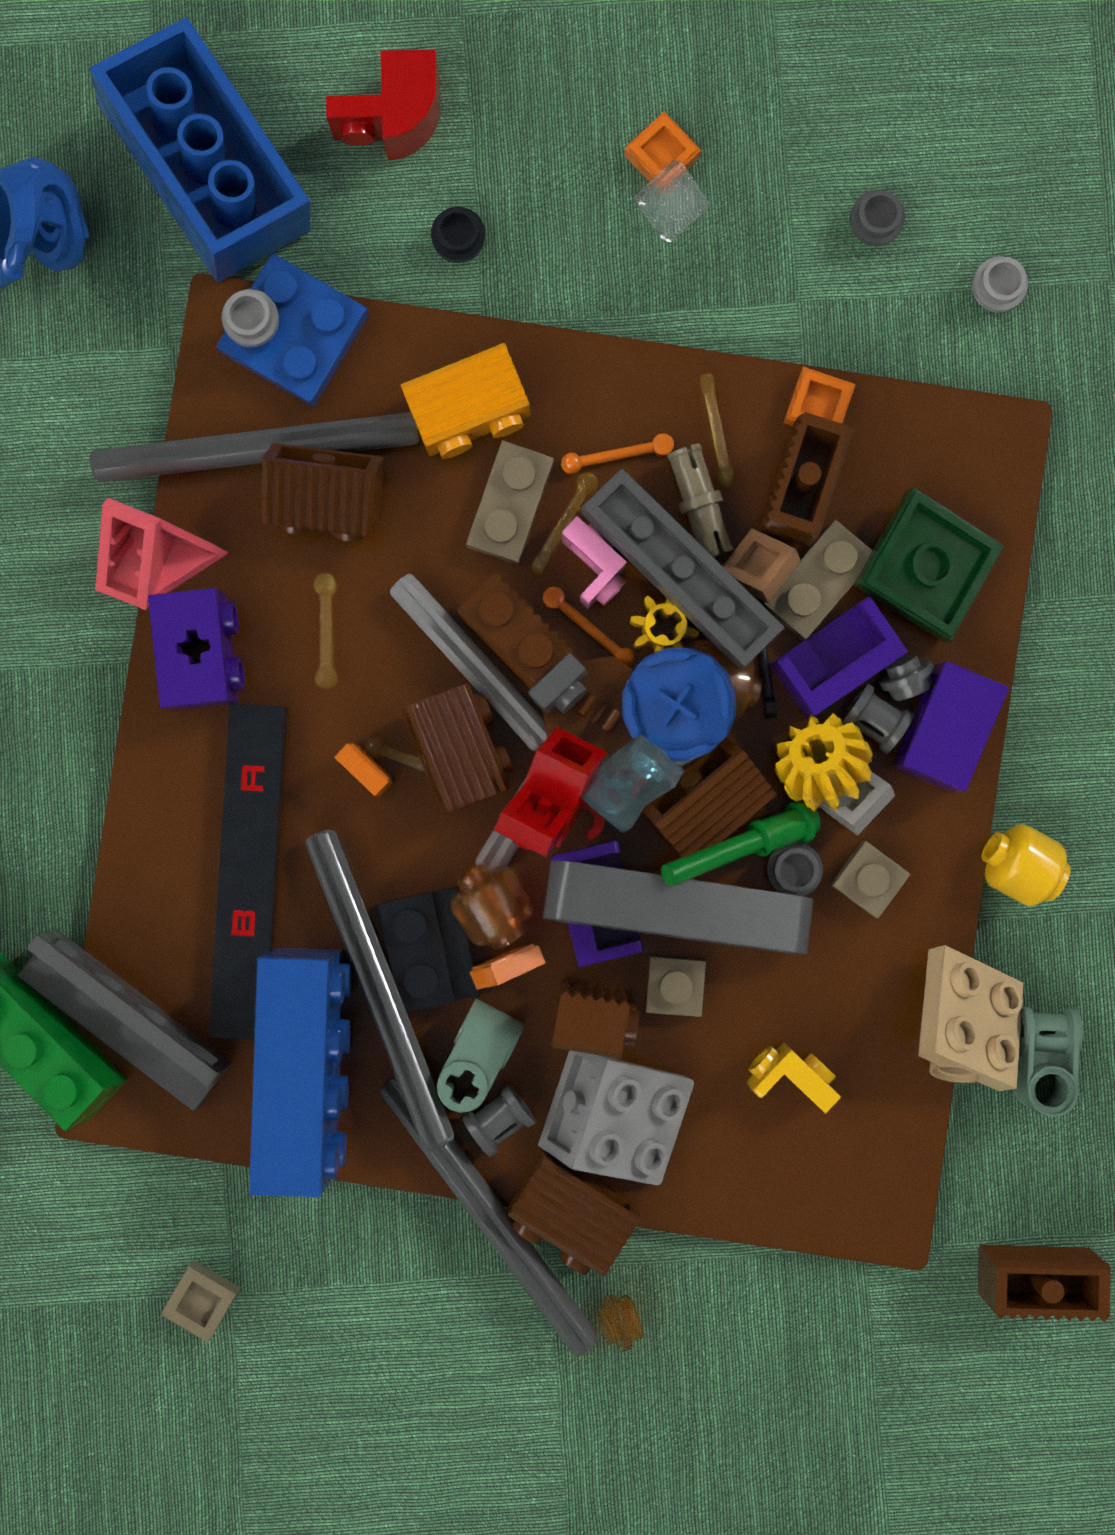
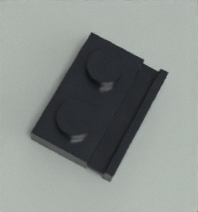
(427, 950)

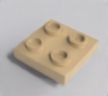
(970, 1021)

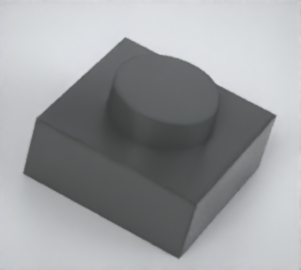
(561, 686)

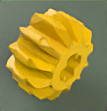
(823, 762)

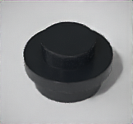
(458, 234)

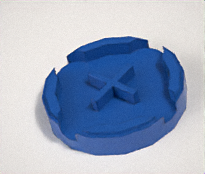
(680, 702)

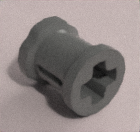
(877, 718)
(499, 1120)

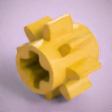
(666, 612)

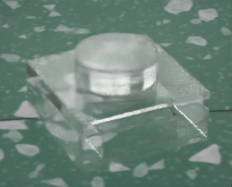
(672, 201)

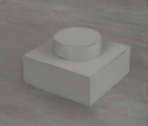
(859, 813)

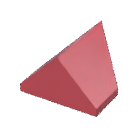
(146, 554)

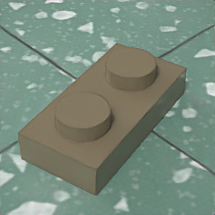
(510, 502)
(819, 580)

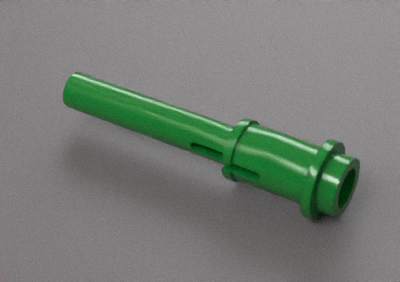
(762, 837)

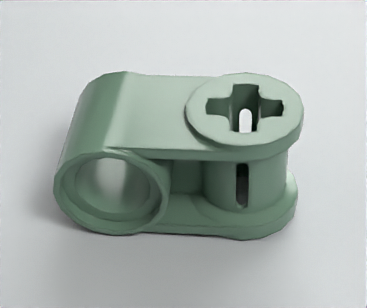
(482, 1048)
(1052, 1055)

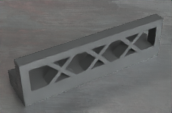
(681, 569)
(123, 1018)

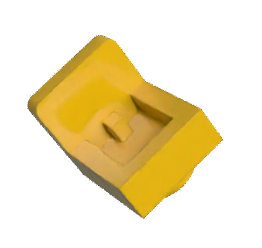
(808, 1075)

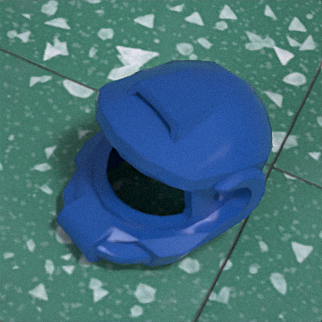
(39, 216)

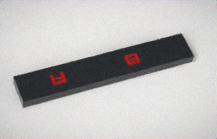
(247, 864)

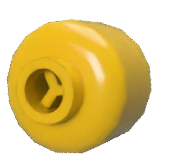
(1026, 865)

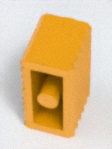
(467, 402)

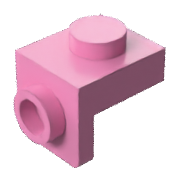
(598, 555)

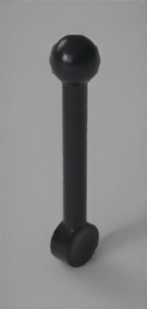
(768, 699)

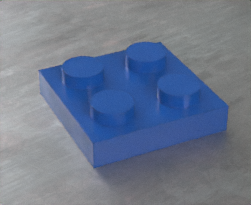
(311, 336)

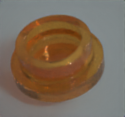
(620, 1322)

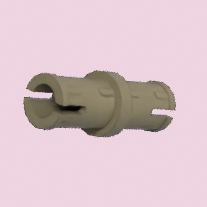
(700, 500)

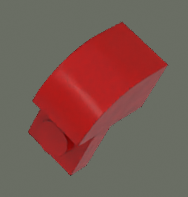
(400, 115)
(551, 793)

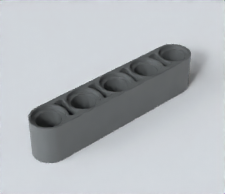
(684, 911)

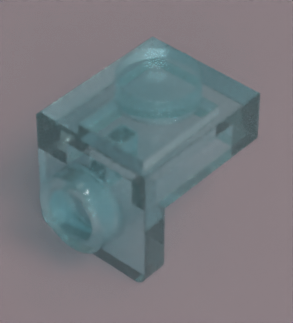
(631, 781)

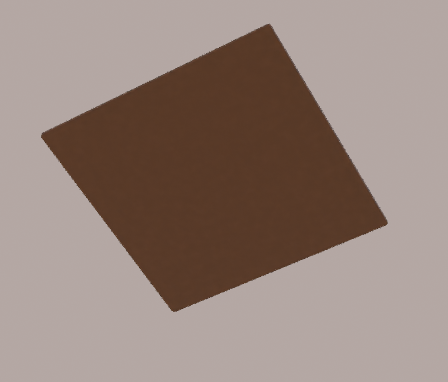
(741, 1164)

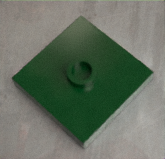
(928, 565)

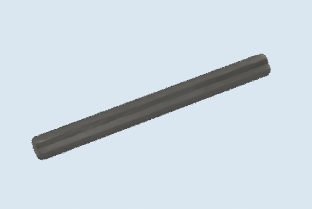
(251, 446)
(379, 989)
(497, 1227)

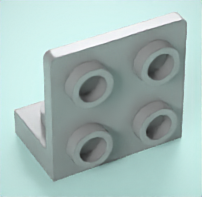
(615, 1117)

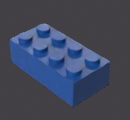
(201, 149)
(299, 1071)

